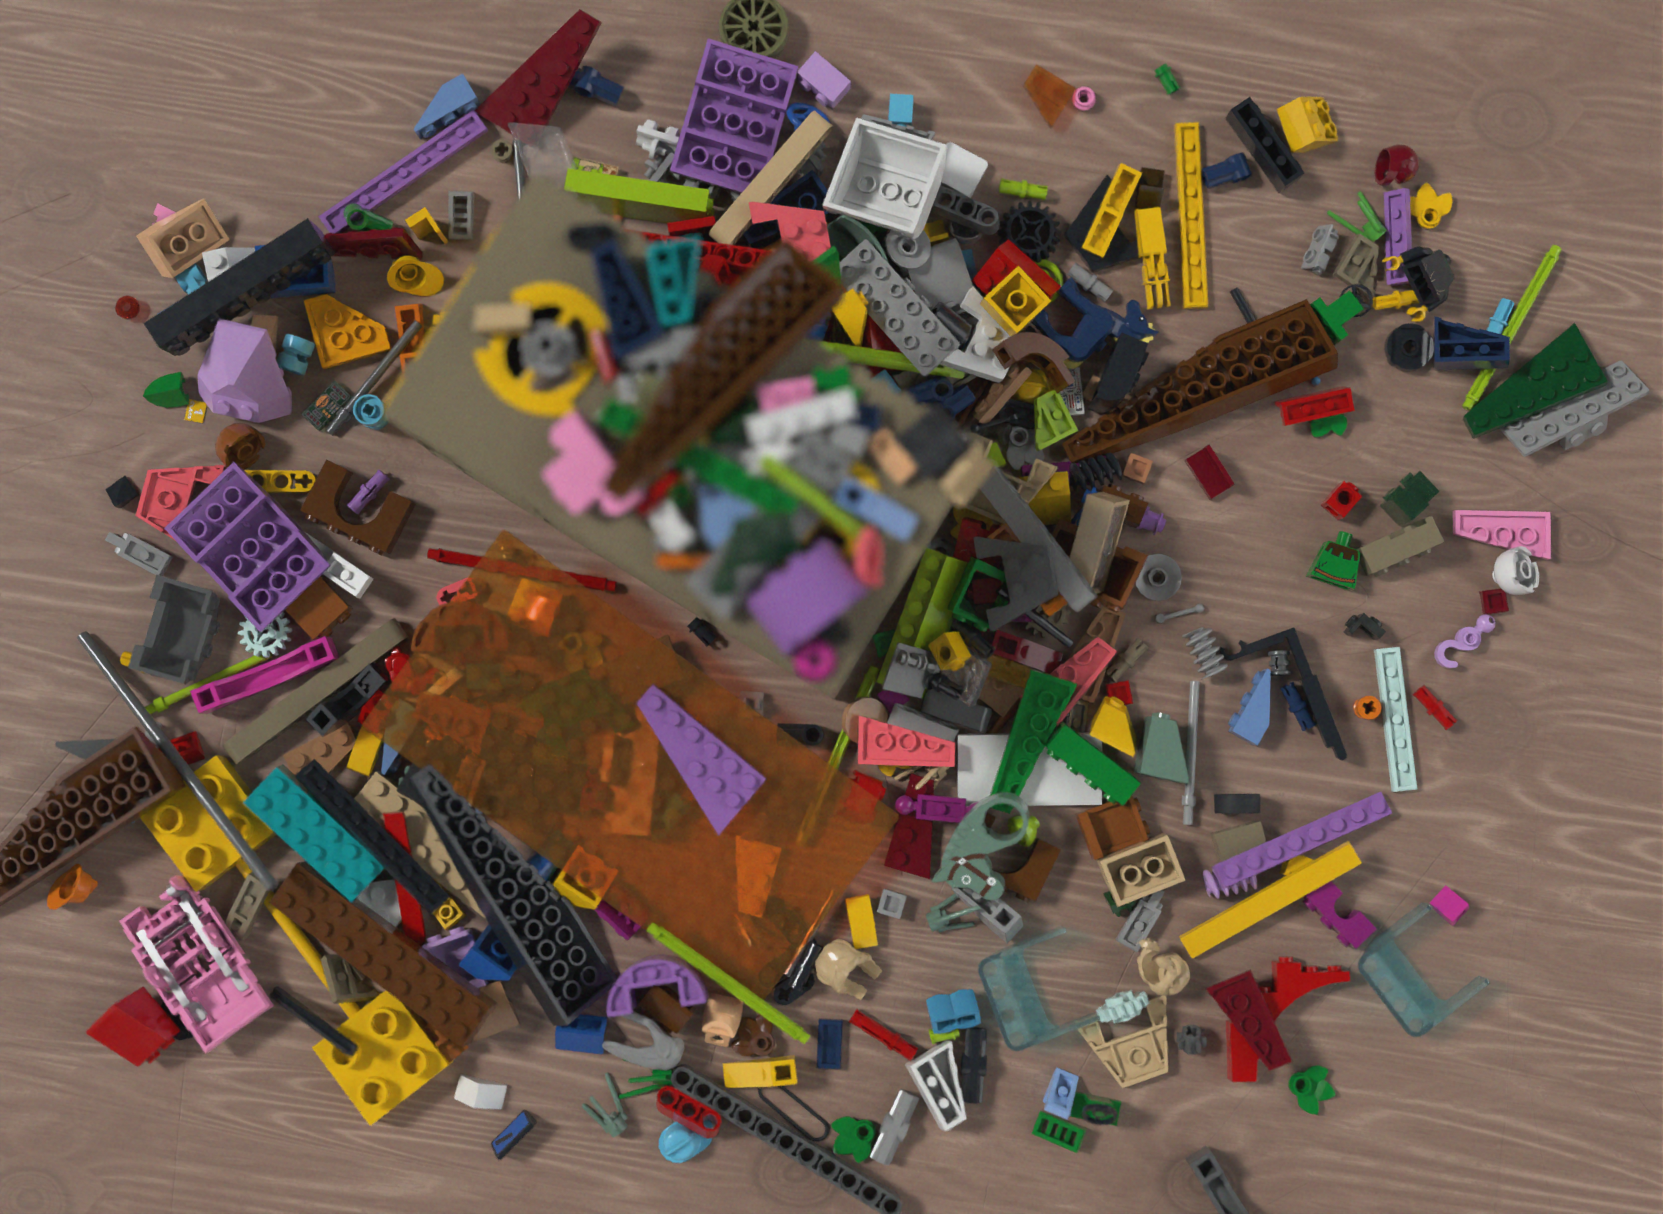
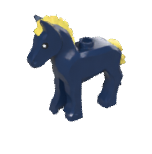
(1094, 326)

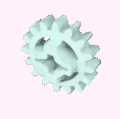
(262, 641)
(1122, 1006)

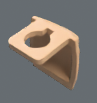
(721, 1018)

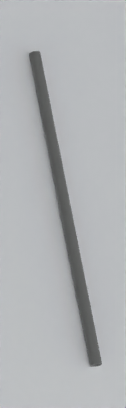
(177, 760)

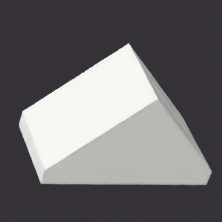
(480, 1092)

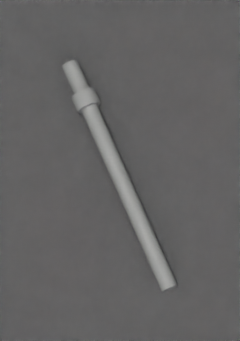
(1189, 799)

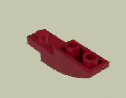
(1022, 650)

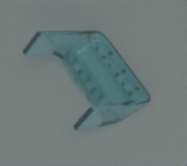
(1401, 985)
(1016, 999)

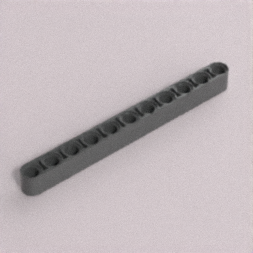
(792, 1151)

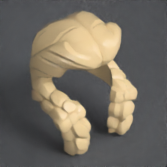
(837, 961)
(1164, 972)

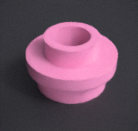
(1088, 93)

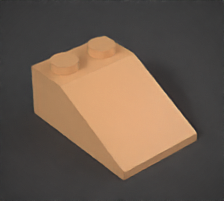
(182, 237)

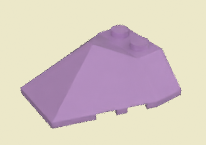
(242, 374)

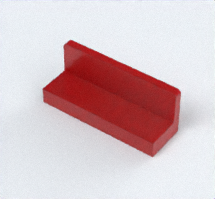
(1315, 405)

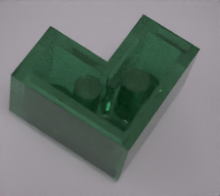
(1410, 498)

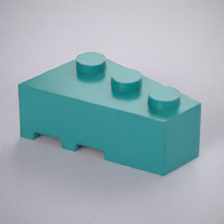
(672, 280)

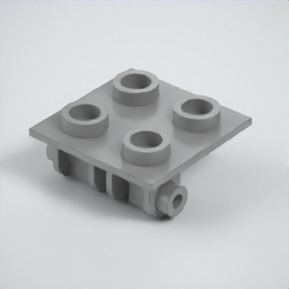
(909, 670)

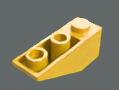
(761, 1072)

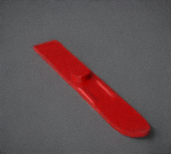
(409, 908)

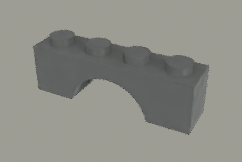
(1215, 1182)

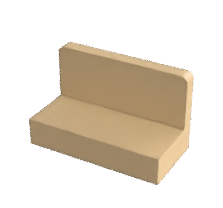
(502, 319)
(966, 475)

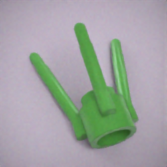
(1372, 229)

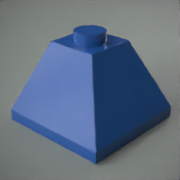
(488, 958)

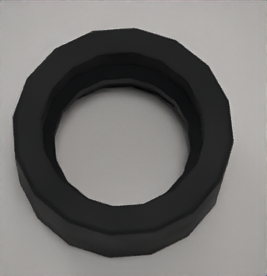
(1237, 803)

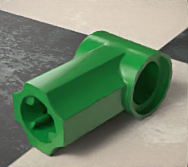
(368, 220)

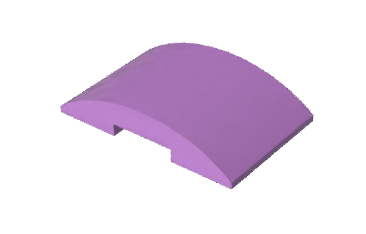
(733, 116)
(248, 545)

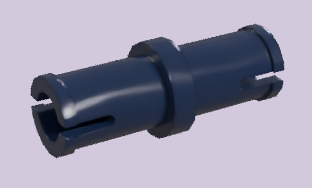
(1298, 706)

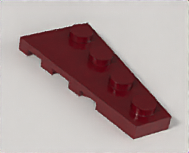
(374, 242)
(912, 837)

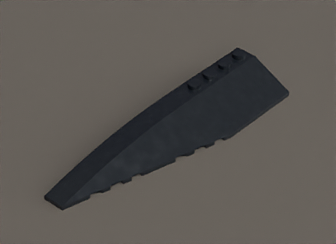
(521, 907)

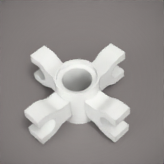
(779, 450)

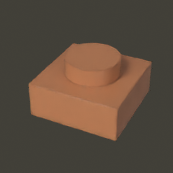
(1137, 468)

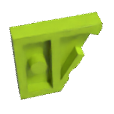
(1051, 420)

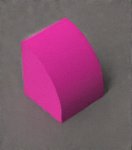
(1449, 905)

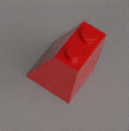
(135, 1028)

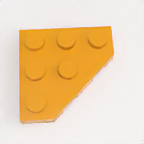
(343, 333)

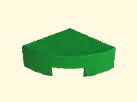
(882, 642)

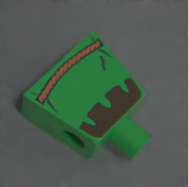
(1336, 563)

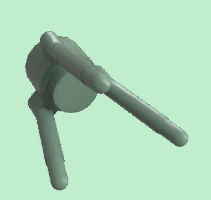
(938, 919)
(614, 1122)

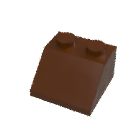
(666, 1006)

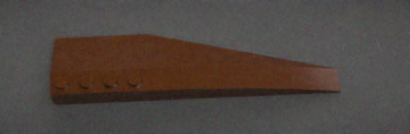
(728, 357)
(1215, 381)
(86, 809)

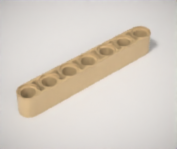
(772, 178)

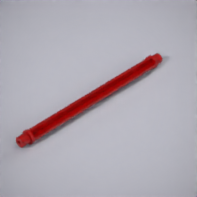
(472, 560)

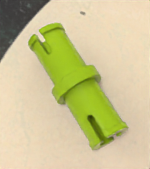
(1023, 189)

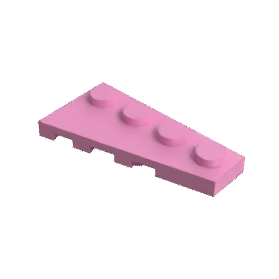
(1506, 529)

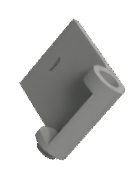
(942, 276)

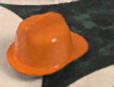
(71, 887)

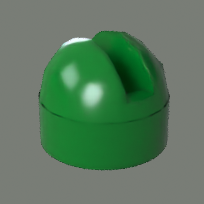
(684, 492)

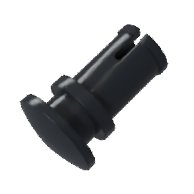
(940, 682)

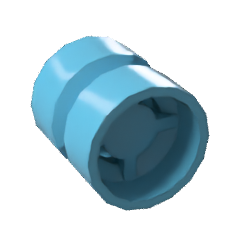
(295, 354)
(369, 411)

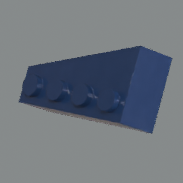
(804, 193)
(625, 308)

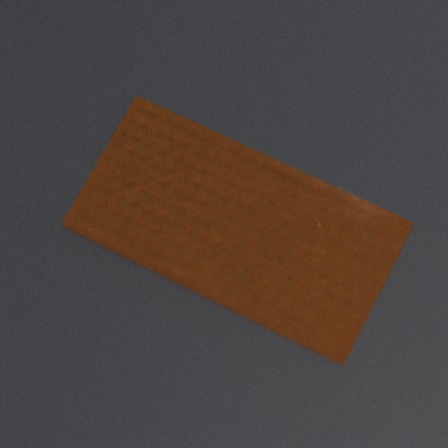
(538, 725)

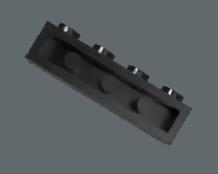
(1264, 145)

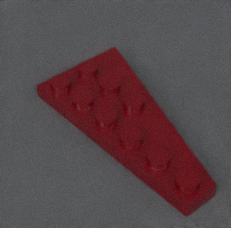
(541, 81)

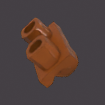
(445, 1045)

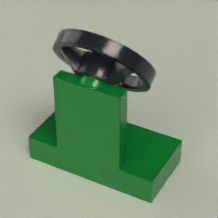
(1340, 311)
(1095, 1109)

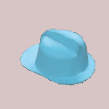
(681, 1143)

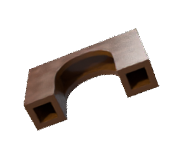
(324, 505)
(1033, 874)

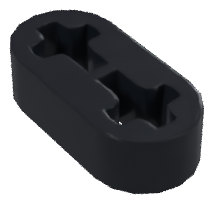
(591, 230)
(828, 634)
(794, 994)

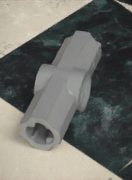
(894, 1127)

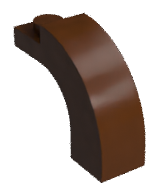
(1039, 351)

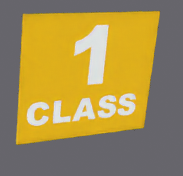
(195, 411)

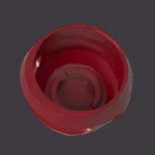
(1399, 161)

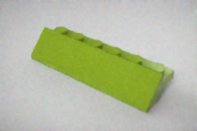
(926, 607)

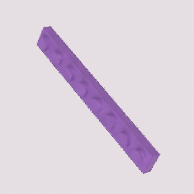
(406, 171)
(1301, 840)

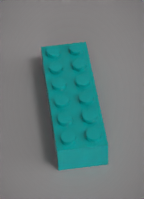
(313, 832)

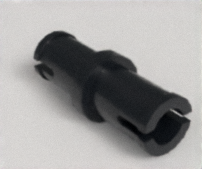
(973, 638)
(805, 966)

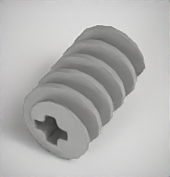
(1205, 651)

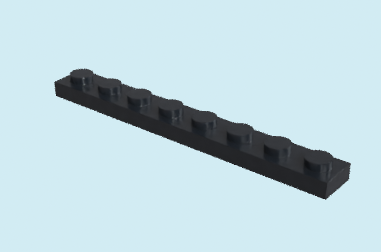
(372, 836)

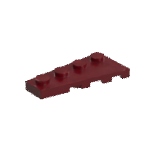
(1248, 1011)

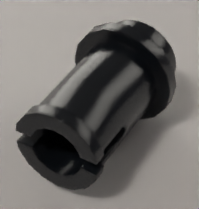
(701, 631)

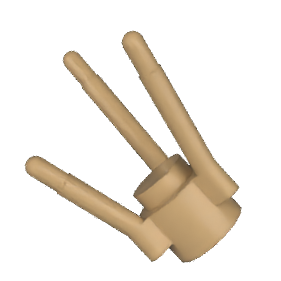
(933, 771)

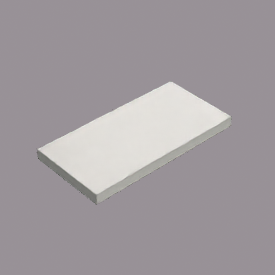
(1047, 785)

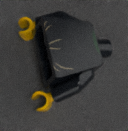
(1428, 276)

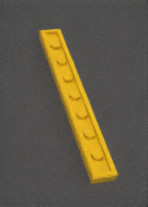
(1191, 215)
(1270, 899)

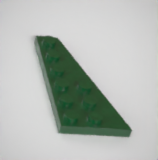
(1549, 379)

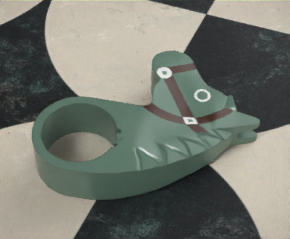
(966, 857)

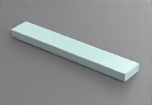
(1395, 719)

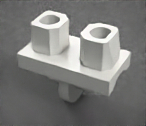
(657, 141)

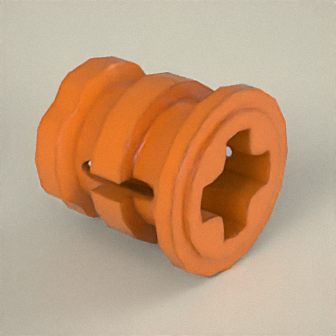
(1373, 704)

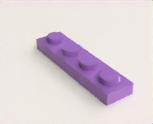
(1398, 231)

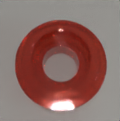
(132, 312)

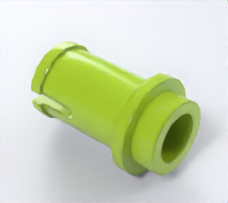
(935, 1038)

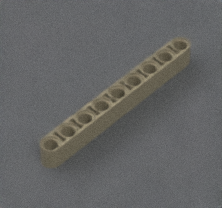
(315, 691)

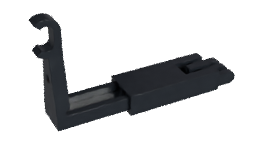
(1309, 683)

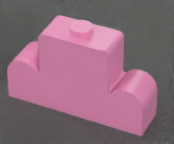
(583, 467)

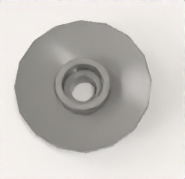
(918, 249)
(1169, 573)

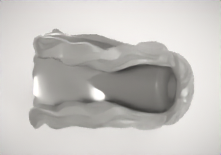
(662, 1055)

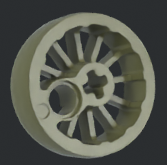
(754, 21)

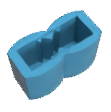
(953, 1011)

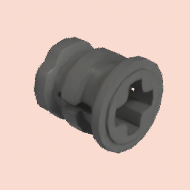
(1279, 663)

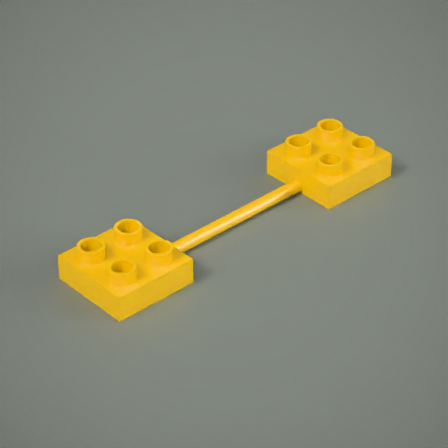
(393, 1047)

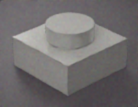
(891, 903)

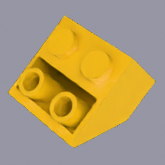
(1307, 124)

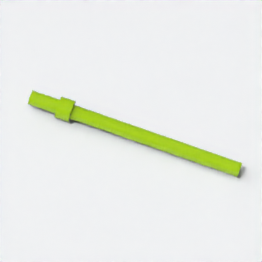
(162, 703)

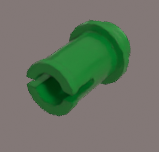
(1167, 79)

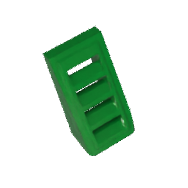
(1074, 1147)

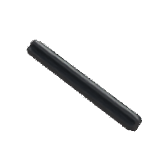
(314, 1021)

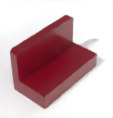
(1209, 472)

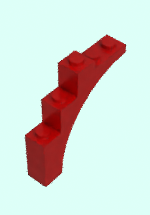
(1288, 984)

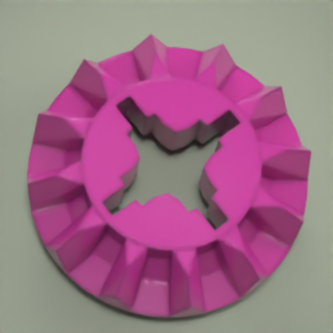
(805, 667)

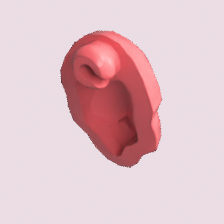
(869, 557)

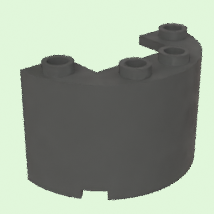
(178, 631)

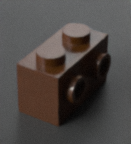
(1136, 505)

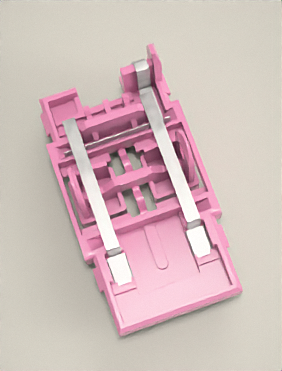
(221, 998)

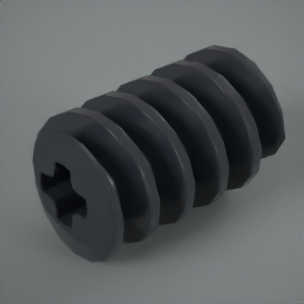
(1094, 470)

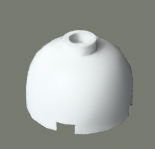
(1516, 572)

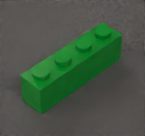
(1092, 763)

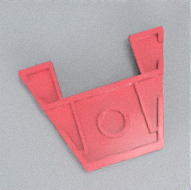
(800, 225)
(170, 492)

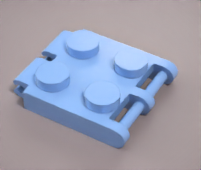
(719, 512)

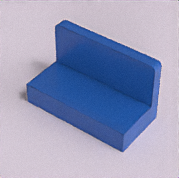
(582, 1034)

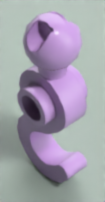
(1465, 640)

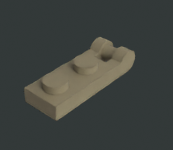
(246, 906)

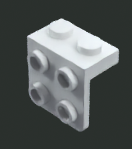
(962, 170)

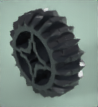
(1023, 224)

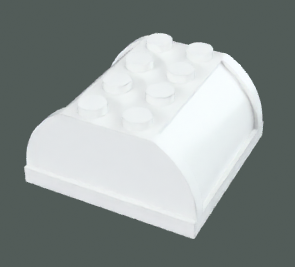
(887, 178)

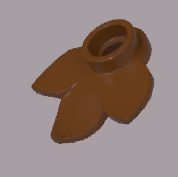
(750, 1034)

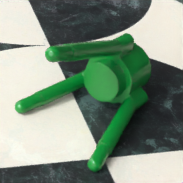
(659, 1077)

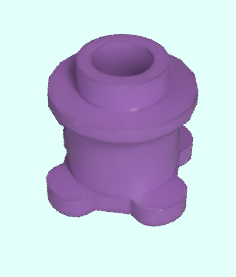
(1152, 521)

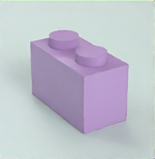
(823, 80)

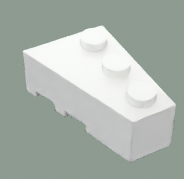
(938, 1083)

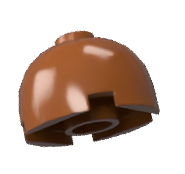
(239, 444)

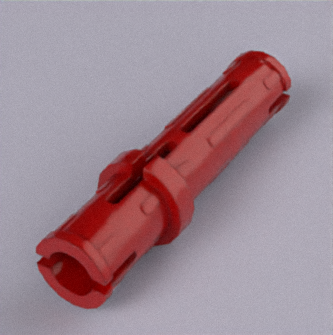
(887, 1037)

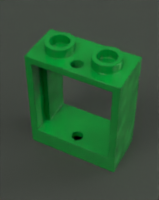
(962, 615)

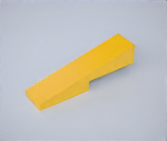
(1111, 210)

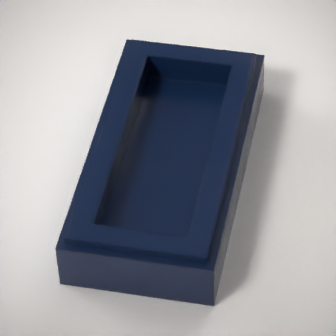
(829, 1043)

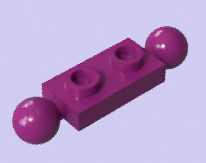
(934, 807)

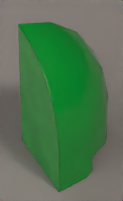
(167, 391)

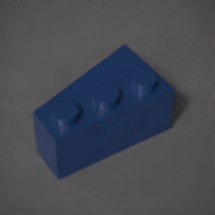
(1468, 348)

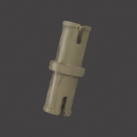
(1126, 660)

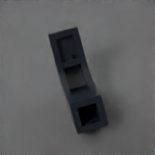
(346, 705)

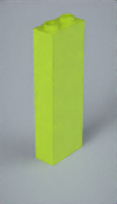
(639, 197)

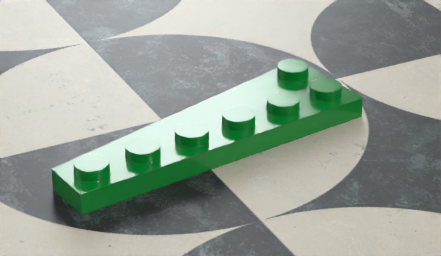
(1035, 720)

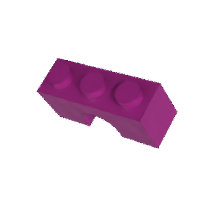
(1351, 929)

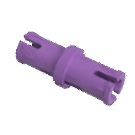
(368, 491)

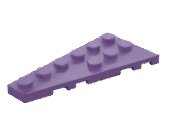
(709, 767)

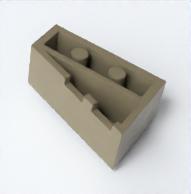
(1399, 546)

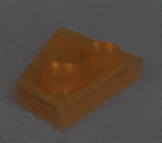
(1048, 93)

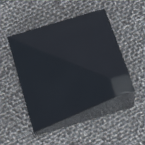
(121, 492)

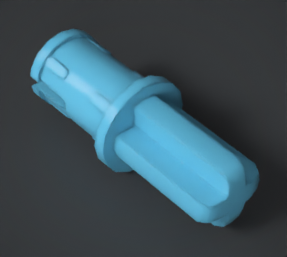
(1500, 316)

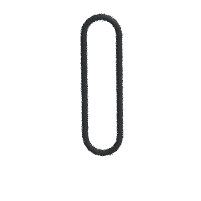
(791, 1121)

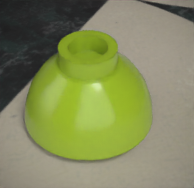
(1015, 824)

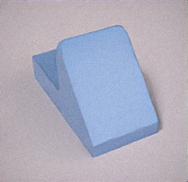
(1060, 1093)

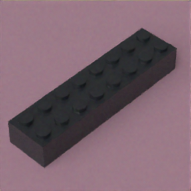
(240, 288)

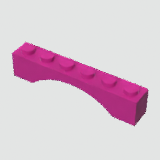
(266, 676)

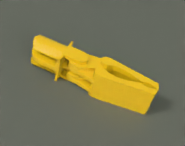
(1152, 249)

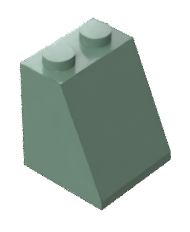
(1161, 750)

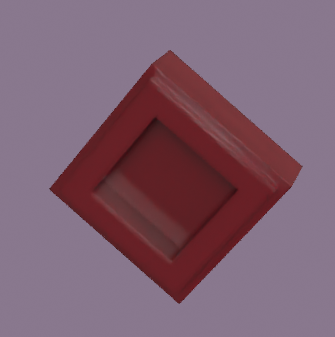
(1494, 601)

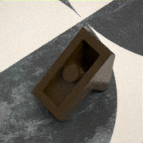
(1149, 188)

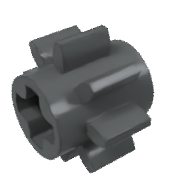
(1191, 1039)

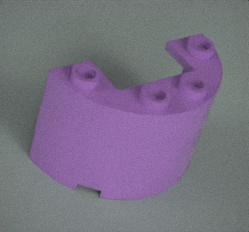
(805, 595)
(655, 971)

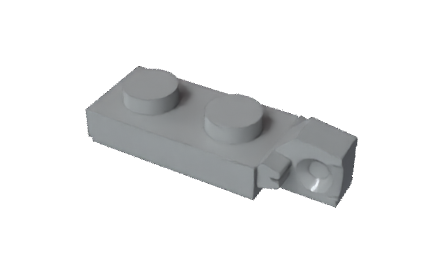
(140, 553)
(1141, 920)

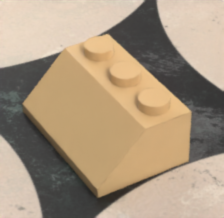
(1141, 869)

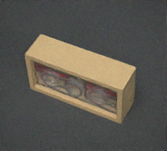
(1098, 537)

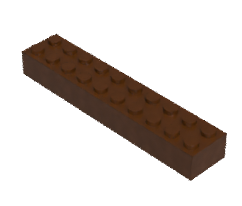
(384, 954)

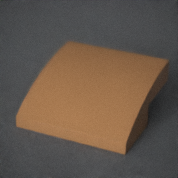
(502, 1016)

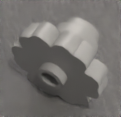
(551, 362)

